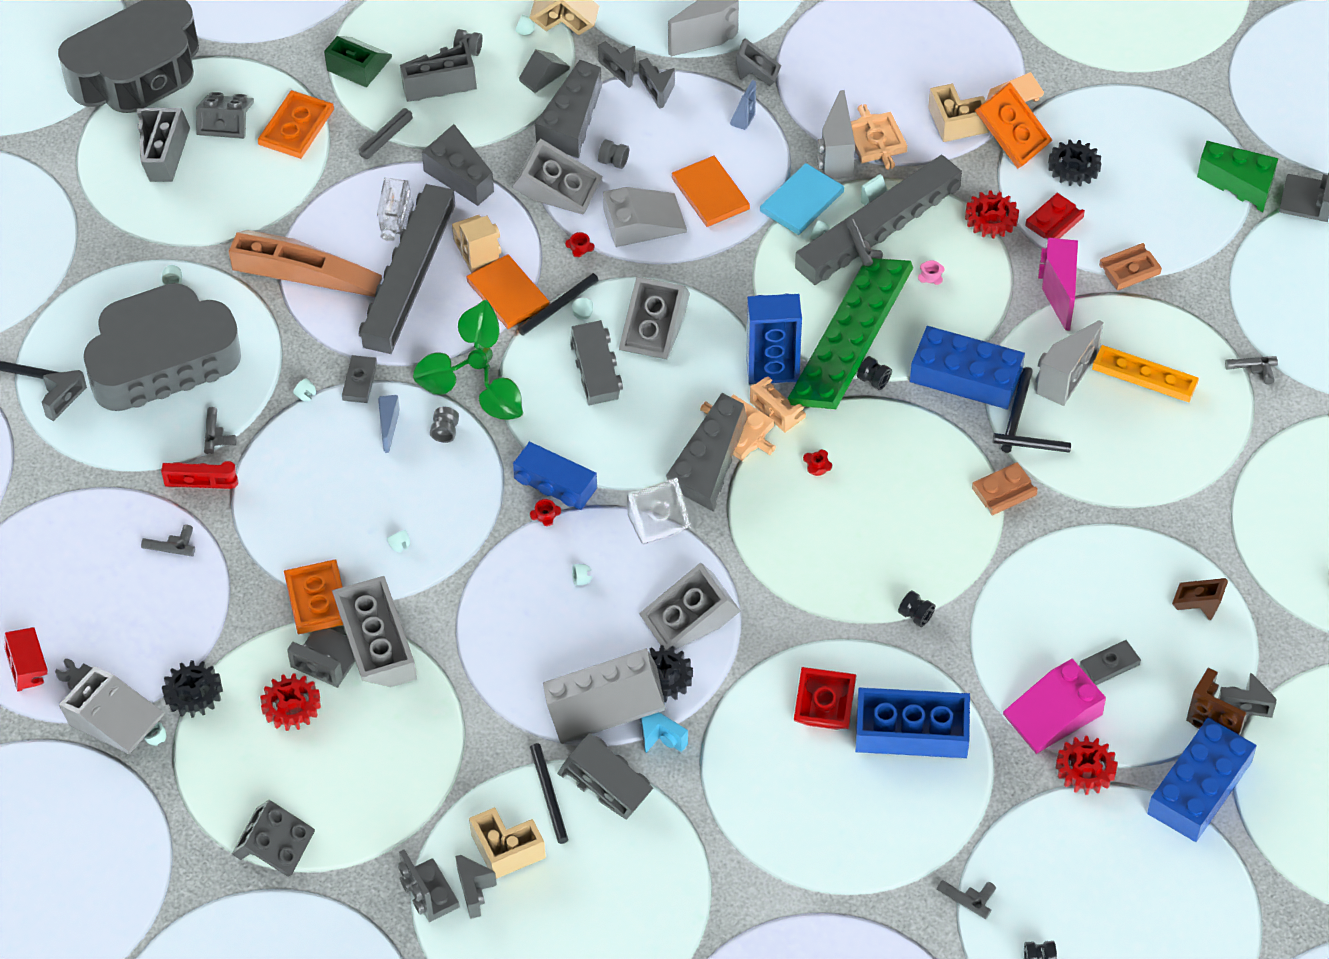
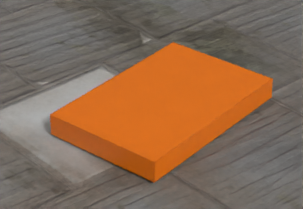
(295, 124)
(1013, 125)
(710, 191)
(508, 291)
(312, 596)

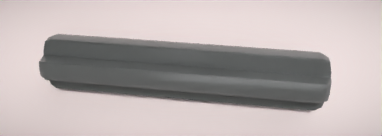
(385, 133)

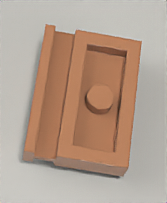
(1130, 266)
(1004, 488)

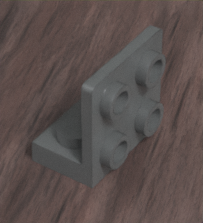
(223, 115)
(1306, 197)
(323, 656)
(274, 838)
(428, 886)

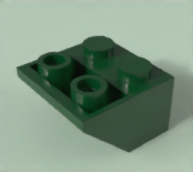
(355, 60)

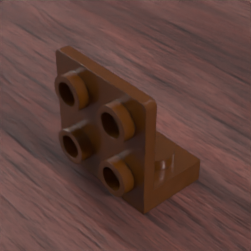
(1205, 706)

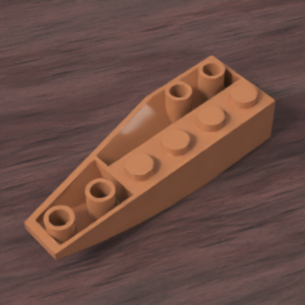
(299, 262)

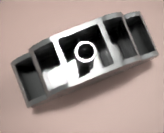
(132, 56)
(159, 346)

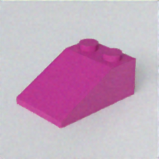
(1060, 277)
(1056, 706)

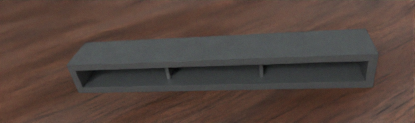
(879, 219)
(408, 269)

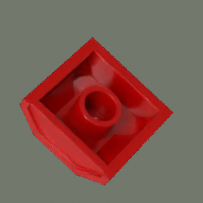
(825, 698)

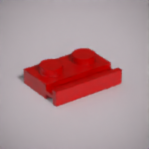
(1054, 217)

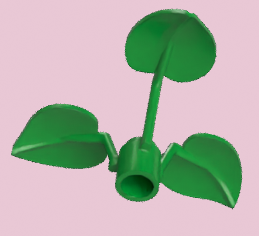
(481, 327)

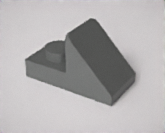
(753, 60)
(618, 64)
(658, 84)
(62, 391)
(1254, 700)
(473, 879)

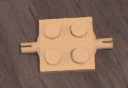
(877, 137)
(754, 430)

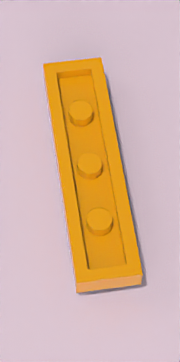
(1145, 373)

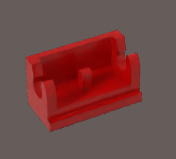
(25, 658)

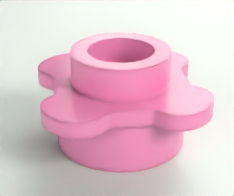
(931, 272)

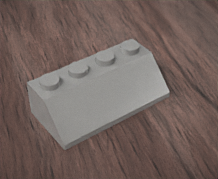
(375, 633)
(604, 695)

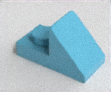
(661, 727)

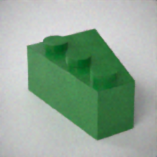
(1238, 171)

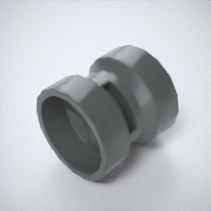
(473, 40)
(613, 154)
(444, 424)

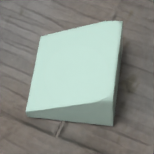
(873, 189)

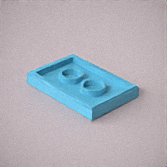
(802, 199)

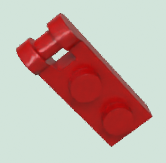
(200, 475)

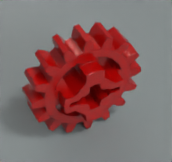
(991, 214)
(290, 700)
(1086, 765)

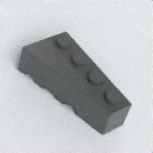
(570, 110)
(710, 452)

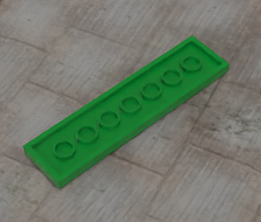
(850, 334)

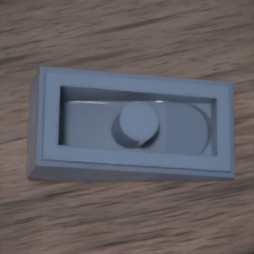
(746, 109)
(389, 413)

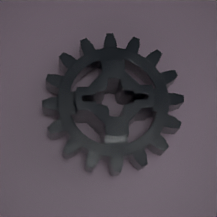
(1074, 162)
(677, 671)
(192, 688)

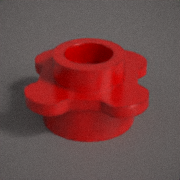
(580, 244)
(817, 468)
(543, 506)

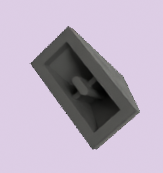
(542, 69)

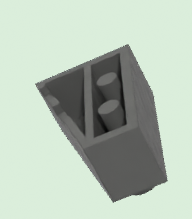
(440, 74)
(161, 141)
(458, 166)
(595, 362)
(607, 776)

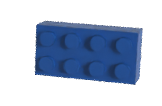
(773, 338)
(967, 367)
(913, 722)
(1201, 779)

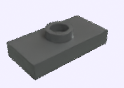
(359, 379)
(1110, 662)

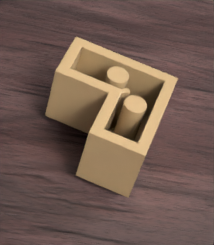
(575, 14)
(954, 116)
(477, 241)
(506, 849)

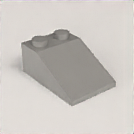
(703, 26)
(837, 141)
(556, 179)
(641, 215)
(654, 317)
(1067, 363)
(689, 609)

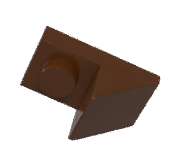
(1200, 594)

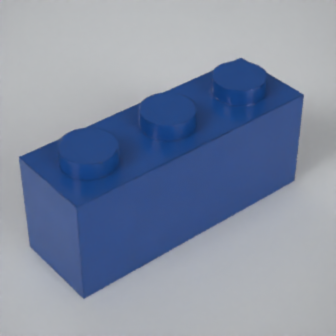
(555, 475)

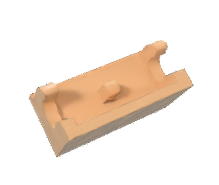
(1025, 85)
(775, 405)

